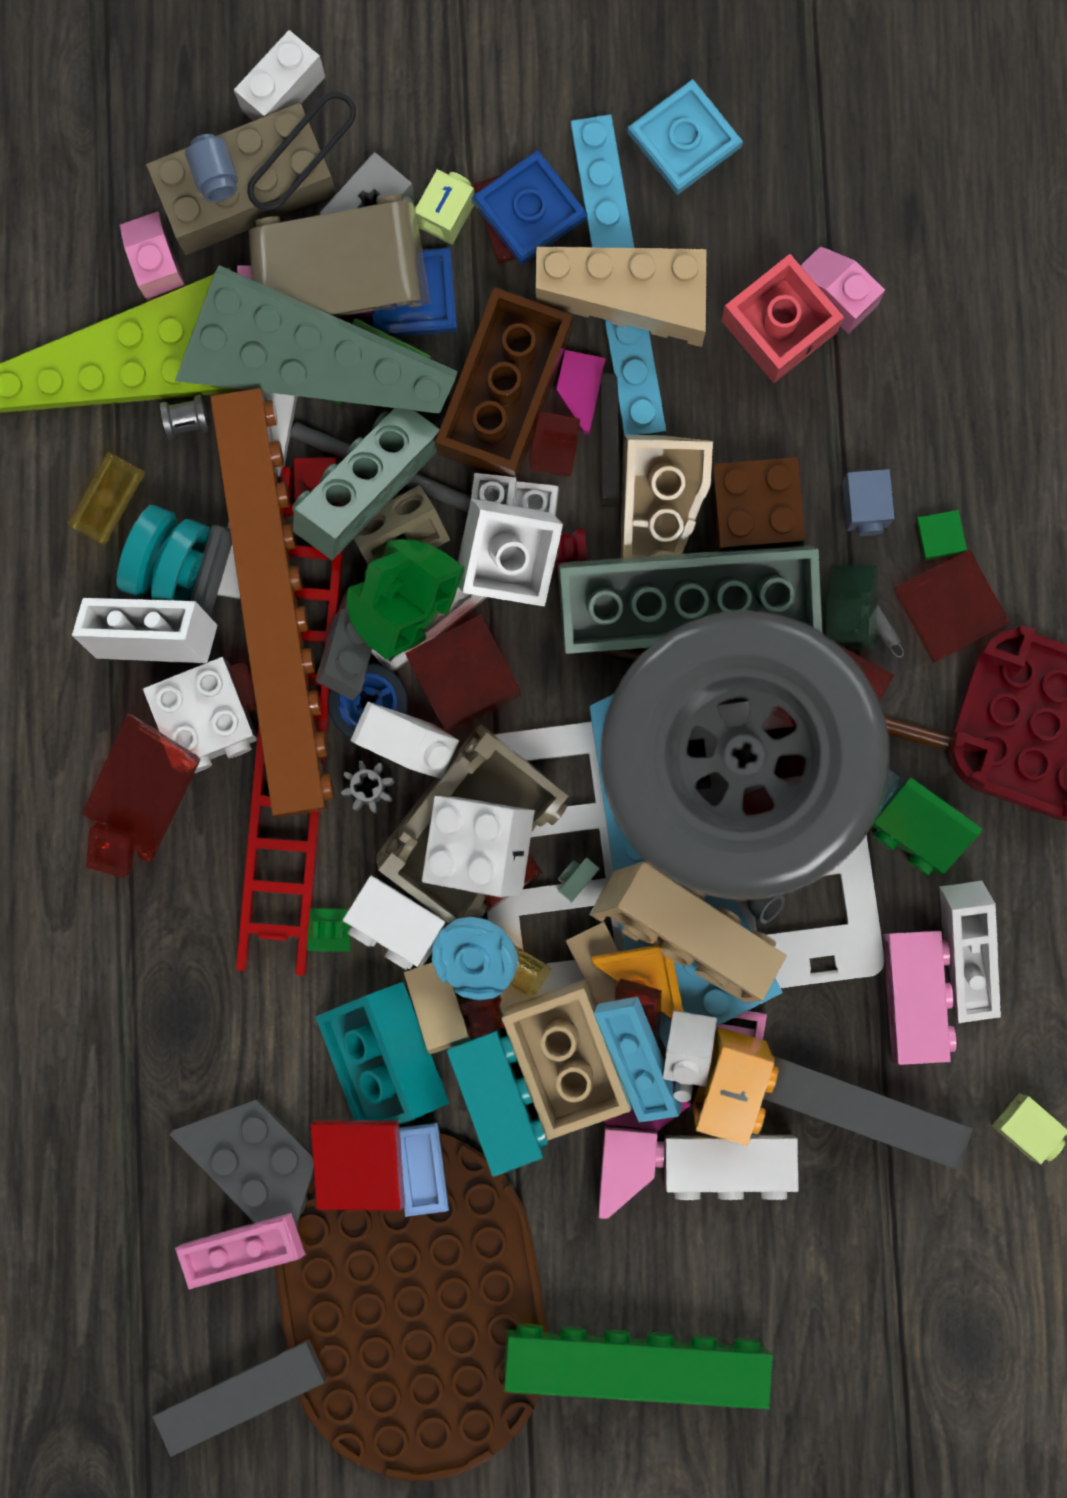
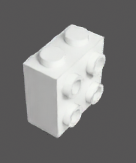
(203, 712)

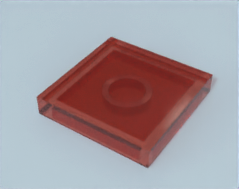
(951, 606)

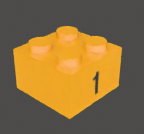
(735, 1087)

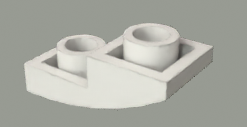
(511, 492)

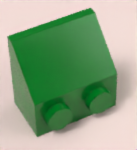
(924, 828)

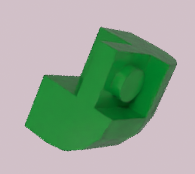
(402, 595)

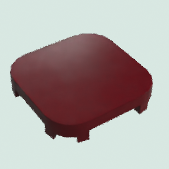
(1015, 723)

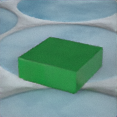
(940, 535)

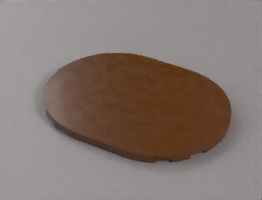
(416, 1323)

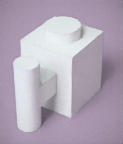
(689, 1052)

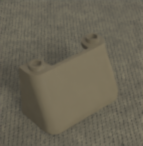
(344, 258)
(478, 771)

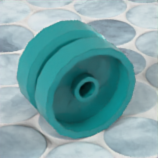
(161, 556)

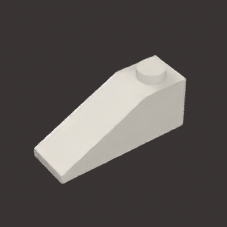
(971, 930)

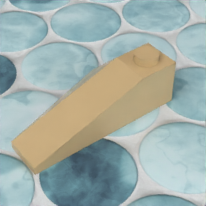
(662, 492)

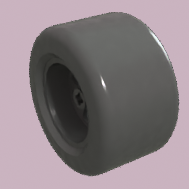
(654, 778)

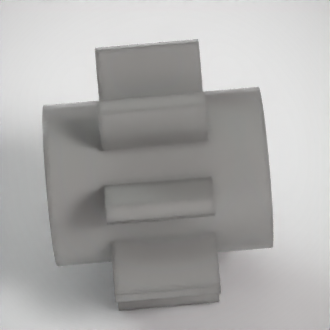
(378, 792)

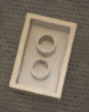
(565, 1059)

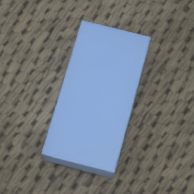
(423, 1170)

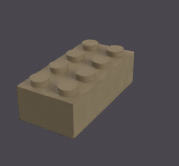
(250, 145)

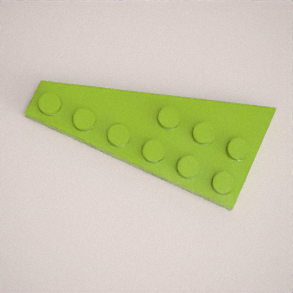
(113, 360)

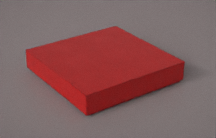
(357, 1165)

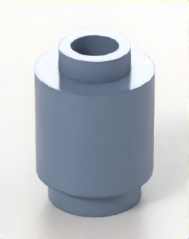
(212, 168)

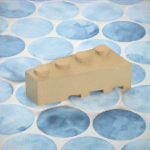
(628, 286)
(690, 931)

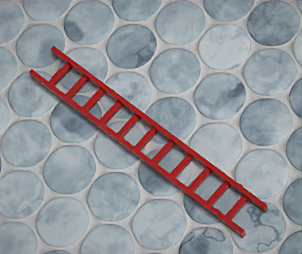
(271, 931)

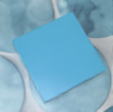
(685, 137)

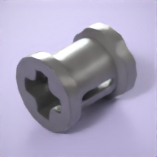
(184, 417)

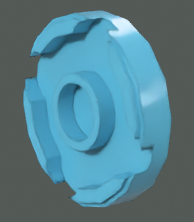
(475, 958)

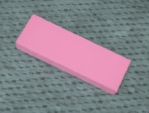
(240, 1251)

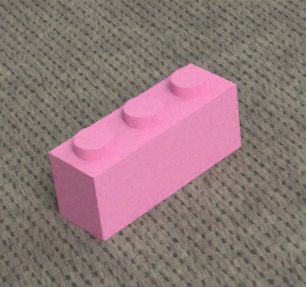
(918, 997)

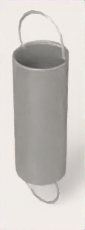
(886, 631)

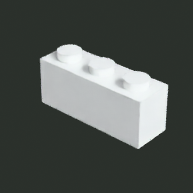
(145, 630)
(730, 1168)

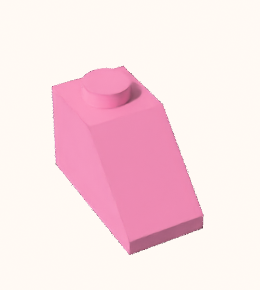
(151, 256)
(845, 285)
(627, 1165)

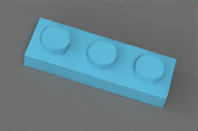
(637, 1059)

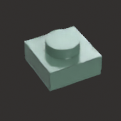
(576, 877)

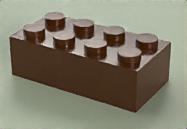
(504, 384)

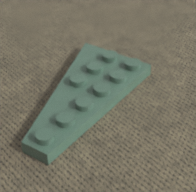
(285, 347)

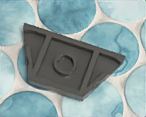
(252, 1159)

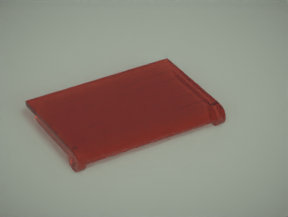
(141, 784)

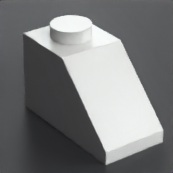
(405, 740)

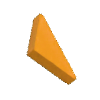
(646, 968)

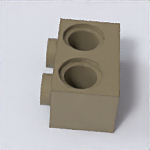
(405, 518)

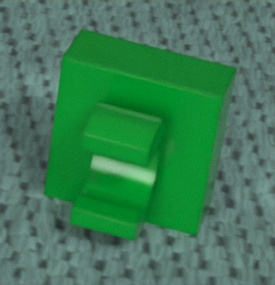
(329, 931)

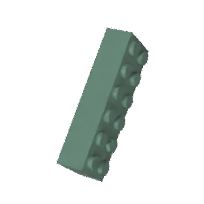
(644, 598)

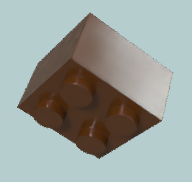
(757, 504)

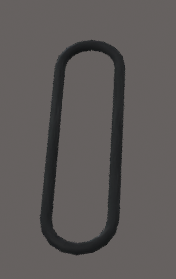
(269, 207)

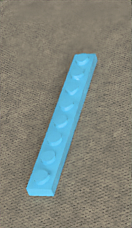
(611, 228)

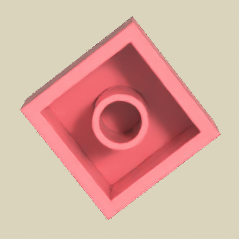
(781, 318)

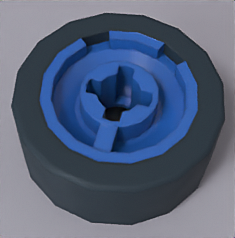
(378, 683)

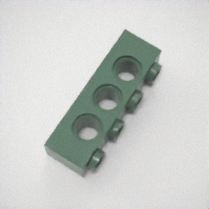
(334, 527)

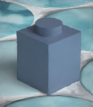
(868, 501)

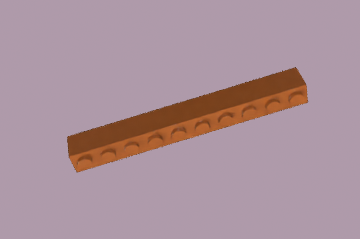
(270, 603)

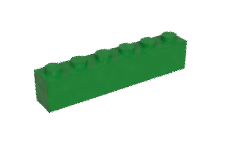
(637, 1368)

